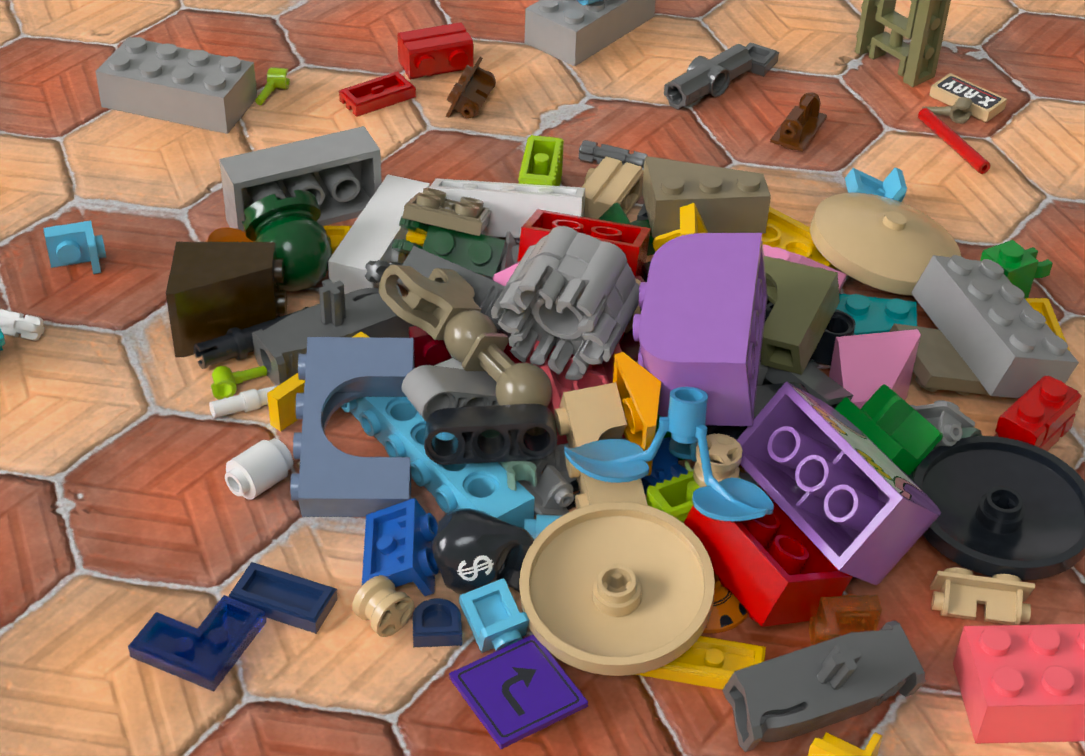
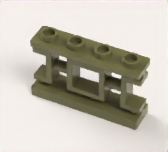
(923, 26)

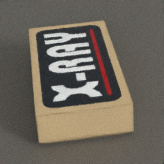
(984, 102)

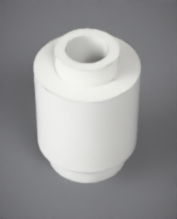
(258, 468)

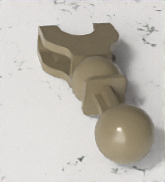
(470, 336)

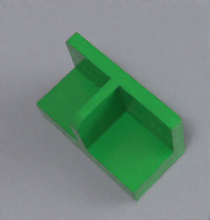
(893, 427)

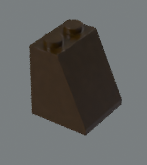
(221, 289)

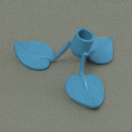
(625, 461)

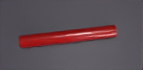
(952, 139)

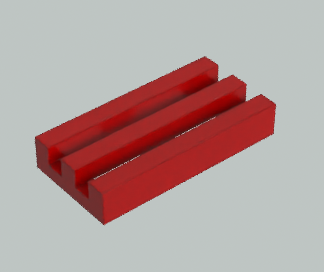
(377, 93)

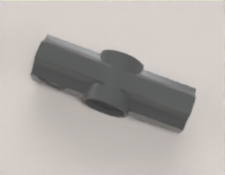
(708, 76)

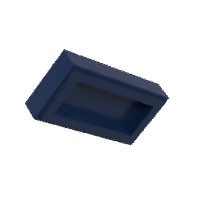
(285, 597)

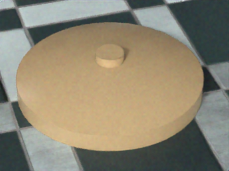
(879, 240)
(617, 588)

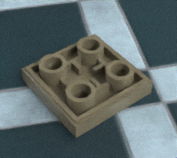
(436, 210)
(940, 365)

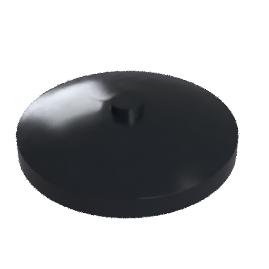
(1004, 507)

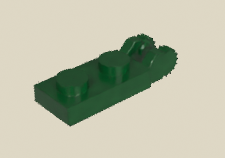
(476, 253)

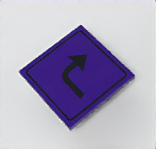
(518, 691)

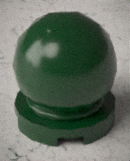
(296, 236)

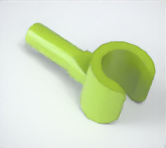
(275, 79)
(226, 380)

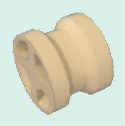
(724, 456)
(383, 606)

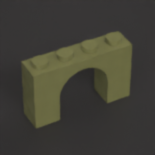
(802, 309)

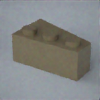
(724, 197)

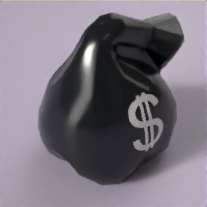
(479, 550)

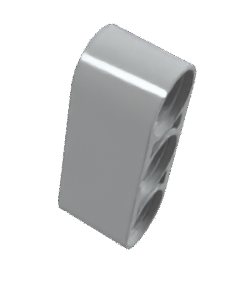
(445, 387)

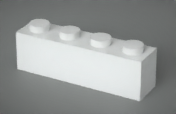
(514, 203)
(374, 234)

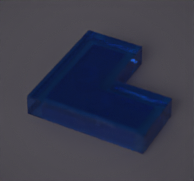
(200, 653)

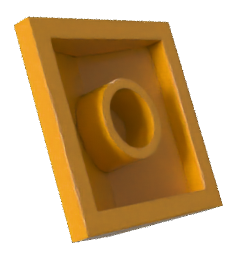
(639, 399)

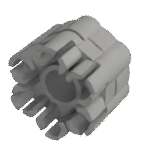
(568, 296)

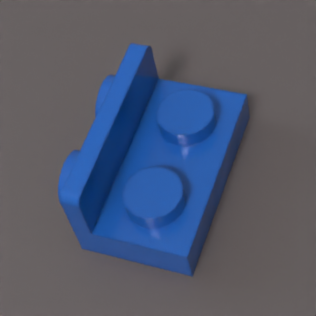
(401, 545)

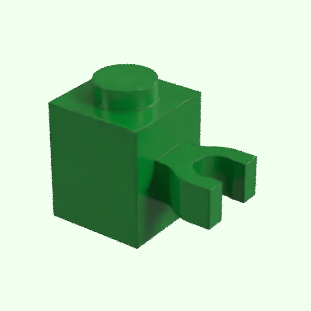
(1018, 264)

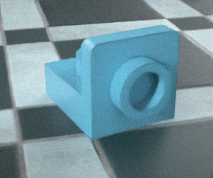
(74, 245)

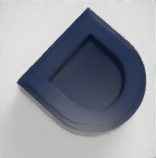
(437, 624)

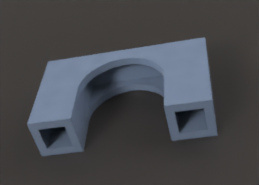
(334, 374)

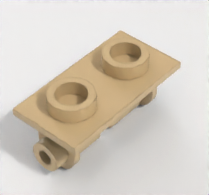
(1000, 594)

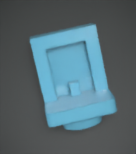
(892, 187)
(493, 616)

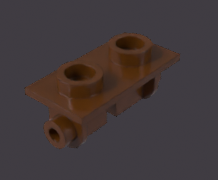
(471, 91)
(800, 124)

